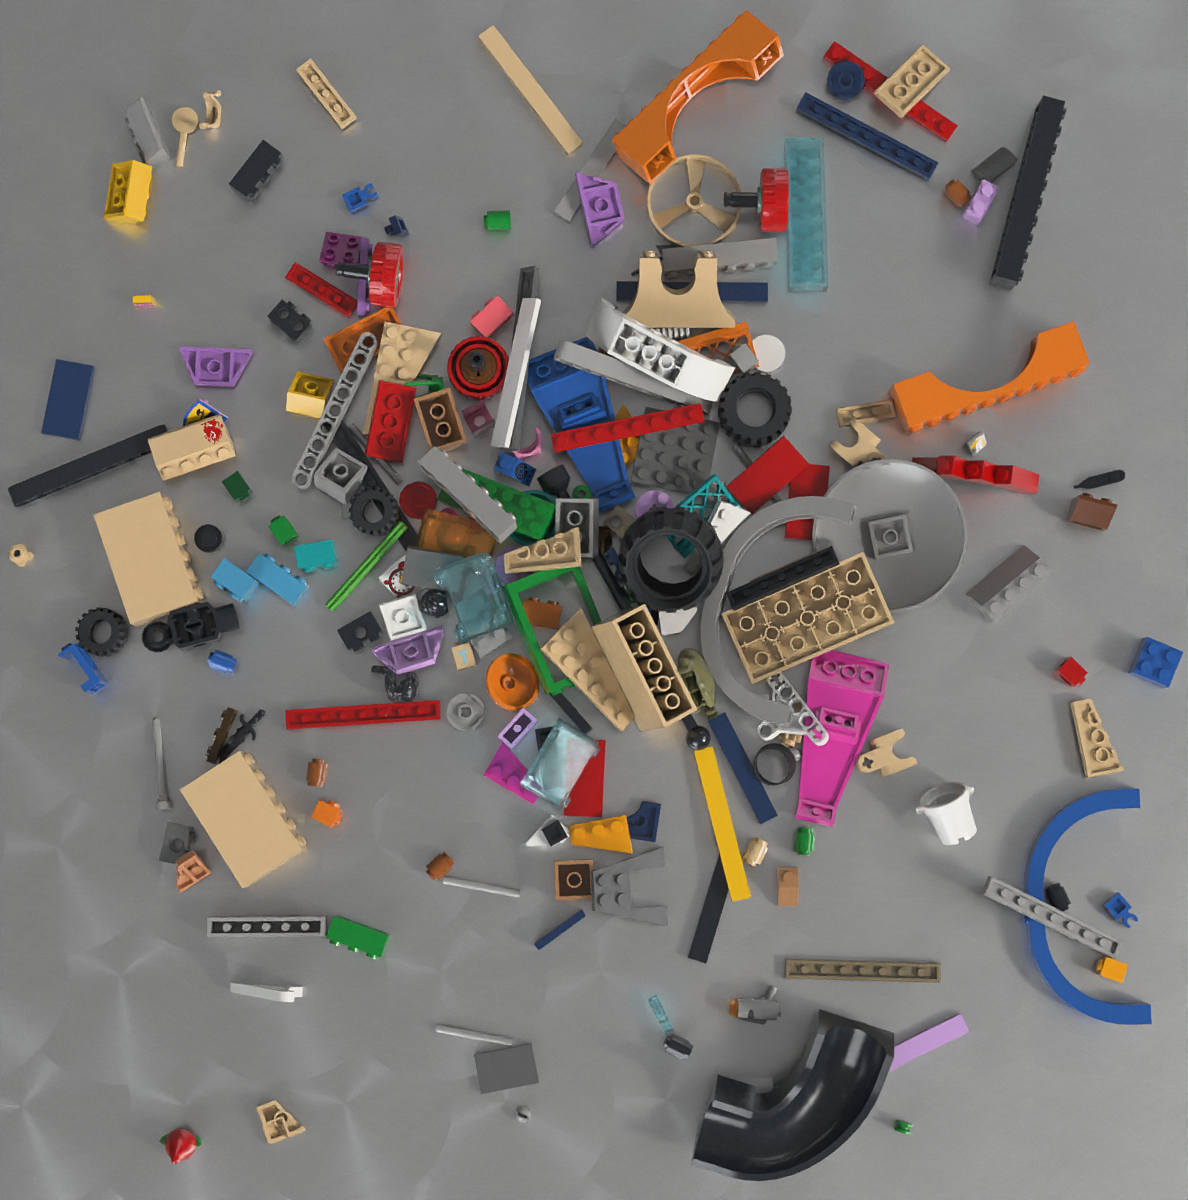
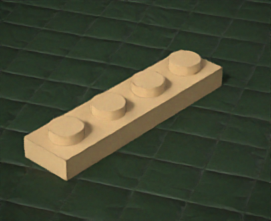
(326, 94)

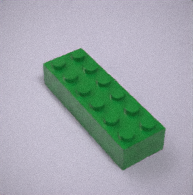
(532, 514)

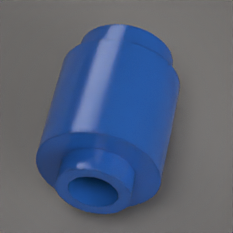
(222, 662)

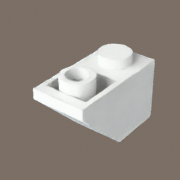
(675, 622)

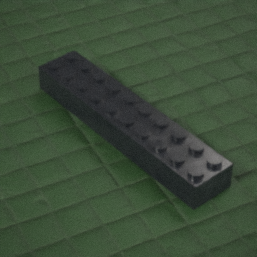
(1027, 193)

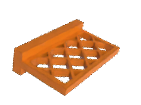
(719, 336)

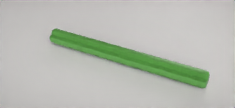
(366, 566)

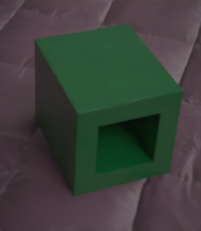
(237, 487)

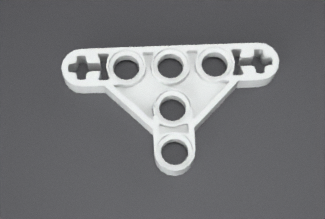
(796, 725)
(280, 993)

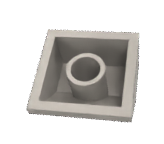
(340, 476)

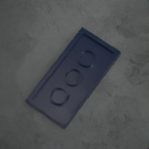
(67, 399)

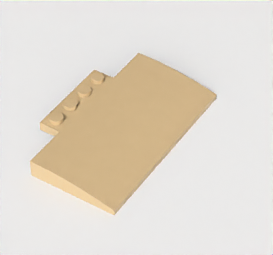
(802, 625)

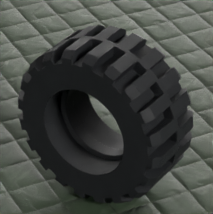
(754, 384)

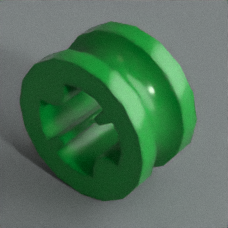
(903, 1127)

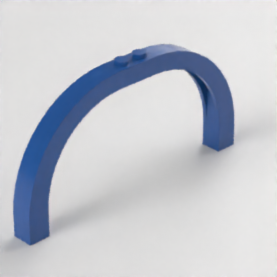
(1036, 934)

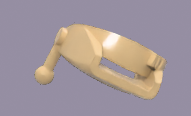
(213, 116)

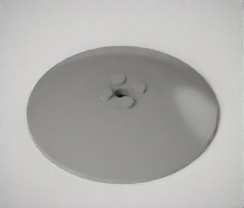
(921, 513)

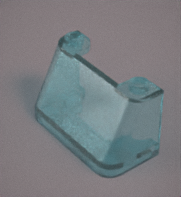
(475, 596)
(559, 764)

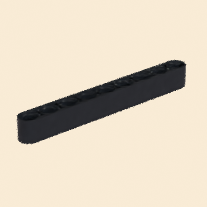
(83, 467)

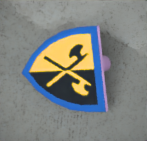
(200, 410)

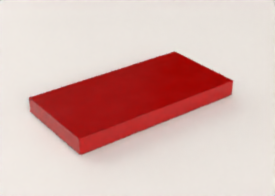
(390, 421)
(767, 474)
(809, 482)
(588, 790)

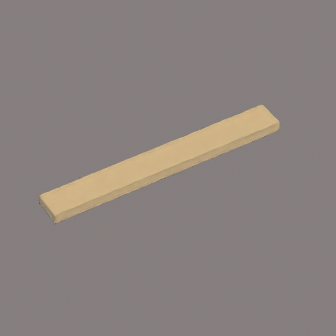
(530, 89)

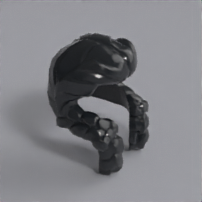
(404, 691)

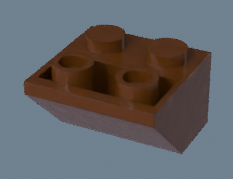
(1091, 512)

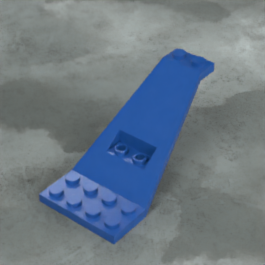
(568, 391)

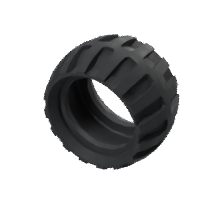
(663, 594)

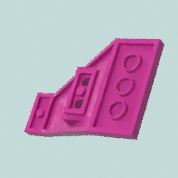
(845, 692)

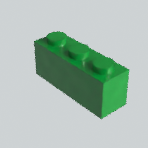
(357, 936)

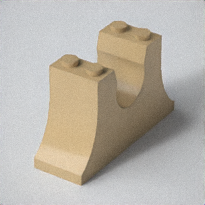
(688, 307)

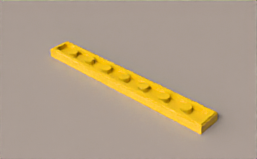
(722, 824)

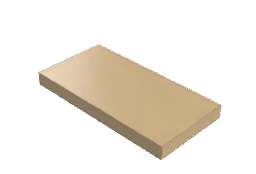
(911, 81)

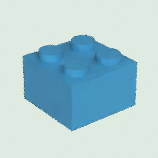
(236, 580)

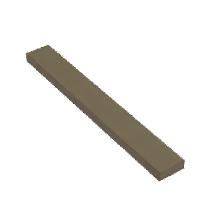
(863, 970)

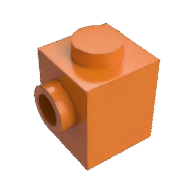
(327, 813)

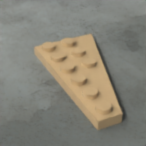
(400, 358)
(582, 660)

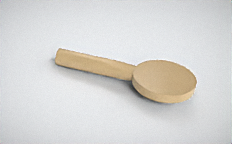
(184, 121)

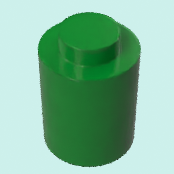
(497, 220)

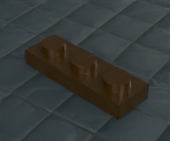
(220, 735)

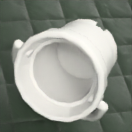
(949, 811)

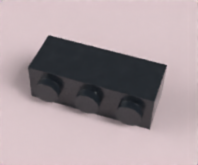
(256, 171)

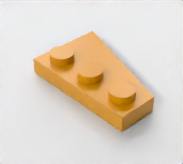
(603, 834)

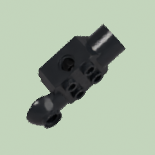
(191, 627)

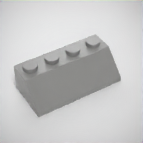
(1008, 583)

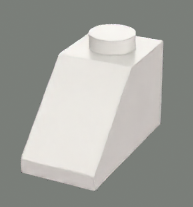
(539, 838)

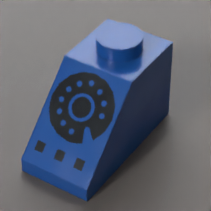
(514, 469)

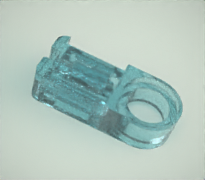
(660, 1014)

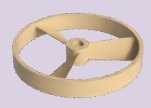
(694, 202)

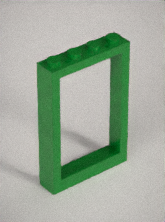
(511, 592)

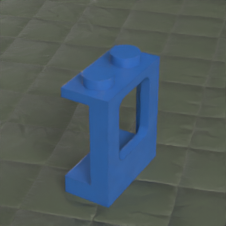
(96, 678)

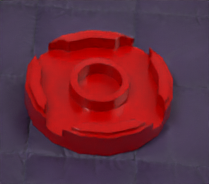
(416, 498)

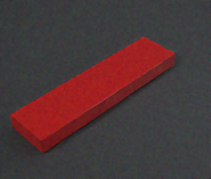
(321, 289)

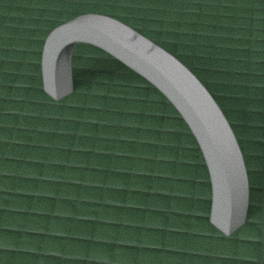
(778, 513)

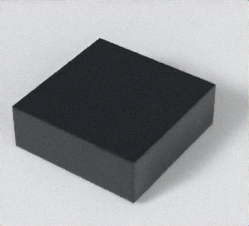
(554, 833)

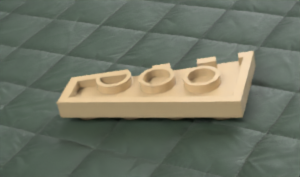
(548, 554)
(1093, 741)

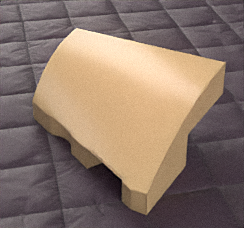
(277, 1122)

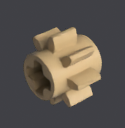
(789, 739)

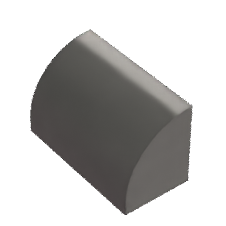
(995, 165)

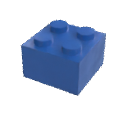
(1155, 662)

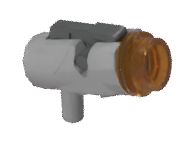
(756, 1010)

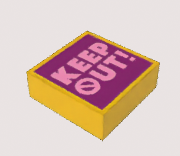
(143, 300)

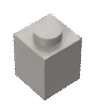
(743, 358)

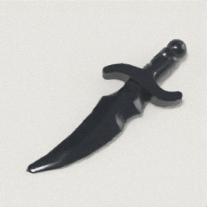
(239, 737)

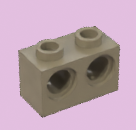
(626, 518)

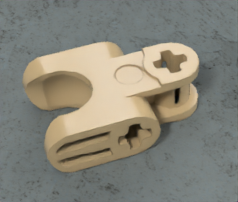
(863, 450)
(882, 756)

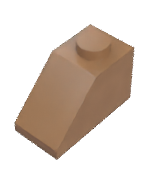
(787, 886)

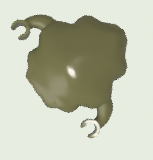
(698, 680)

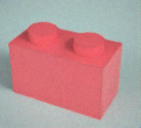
(492, 317)

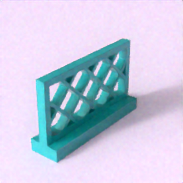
(685, 547)

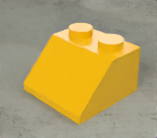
(309, 394)

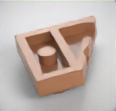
(190, 870)

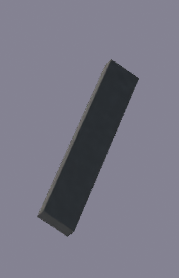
(782, 578)
(709, 915)

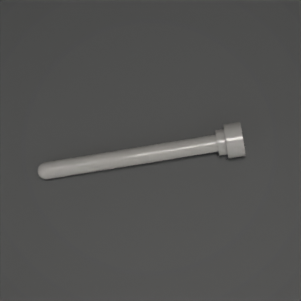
(163, 801)

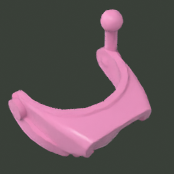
(531, 450)

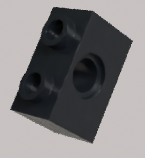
(349, 636)

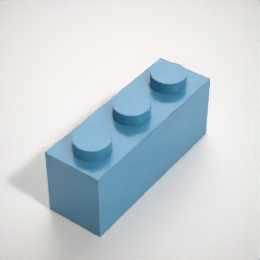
(277, 578)

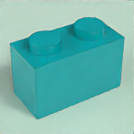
(316, 555)

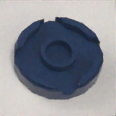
(846, 79)

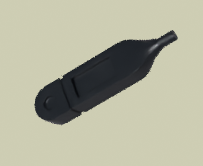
(1102, 480)

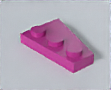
(508, 772)

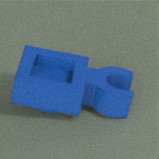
(357, 199)
(1118, 908)

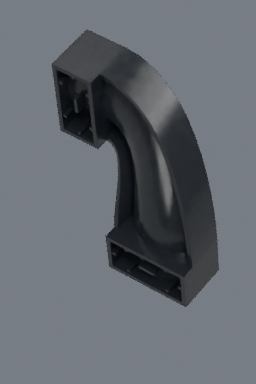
(806, 1115)

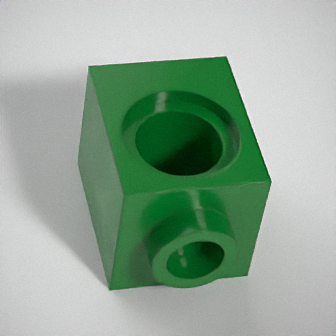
(283, 530)

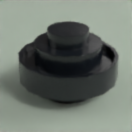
(208, 538)

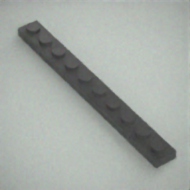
(526, 289)

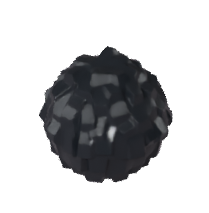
(434, 603)

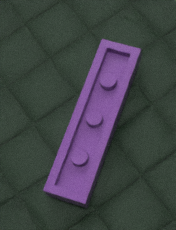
(363, 304)

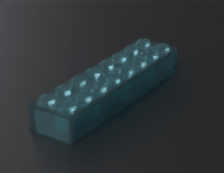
(806, 215)

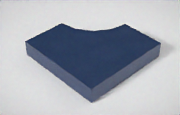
(644, 822)

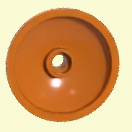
(521, 680)

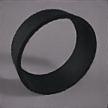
(786, 752)

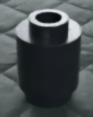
(1058, 897)
(678, 1046)

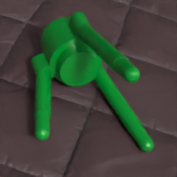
(434, 383)

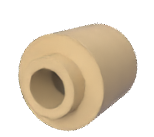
(755, 851)

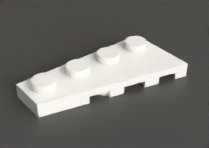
(725, 520)

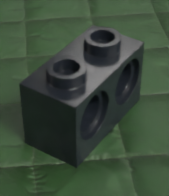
(288, 323)

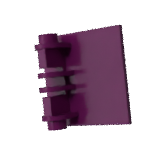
(340, 248)

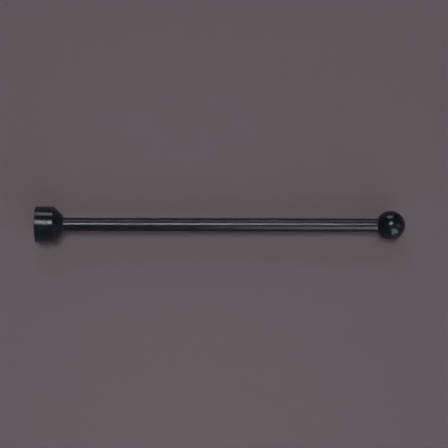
(555, 483)

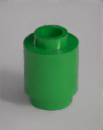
(581, 488)
(804, 841)

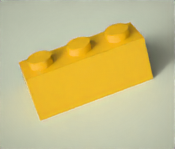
(128, 192)

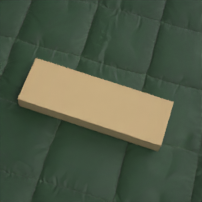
(866, 412)

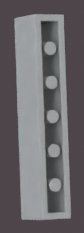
(729, 256)
(468, 494)
(266, 926)

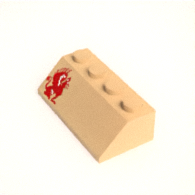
(191, 447)

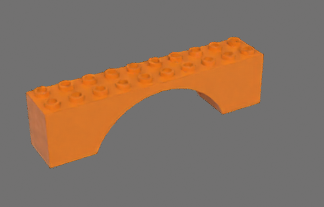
(740, 52)
(928, 400)

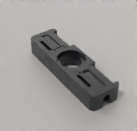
(572, 712)

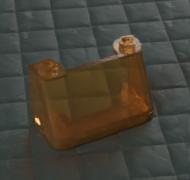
(453, 534)

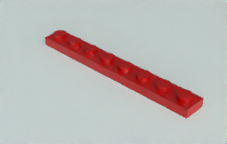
(920, 113)
(627, 427)
(362, 714)

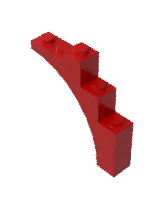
(981, 472)

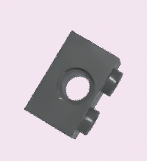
(176, 831)

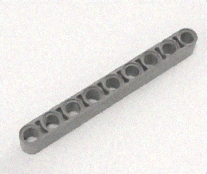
(624, 374)
(335, 401)

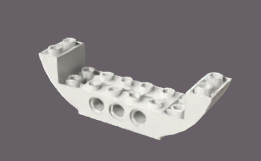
(657, 353)

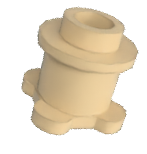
(24, 556)

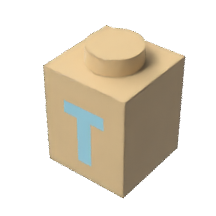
(463, 655)

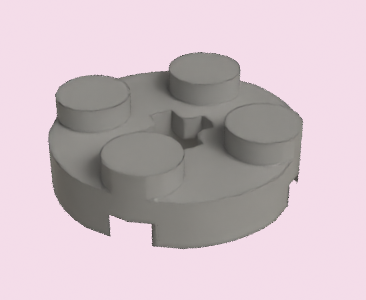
(454, 711)

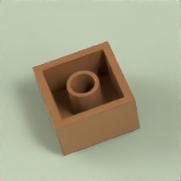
(573, 879)

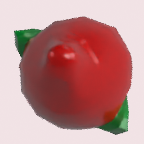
(180, 1145)

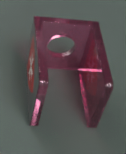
(474, 411)

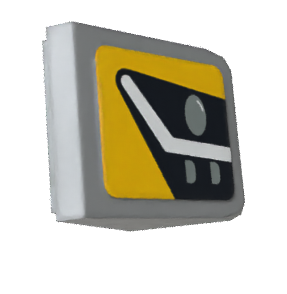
(976, 443)

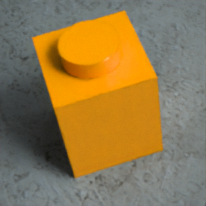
(1111, 969)

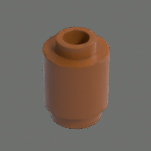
(957, 193)
(316, 773)
(439, 866)

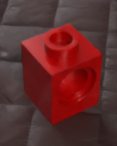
(1071, 672)

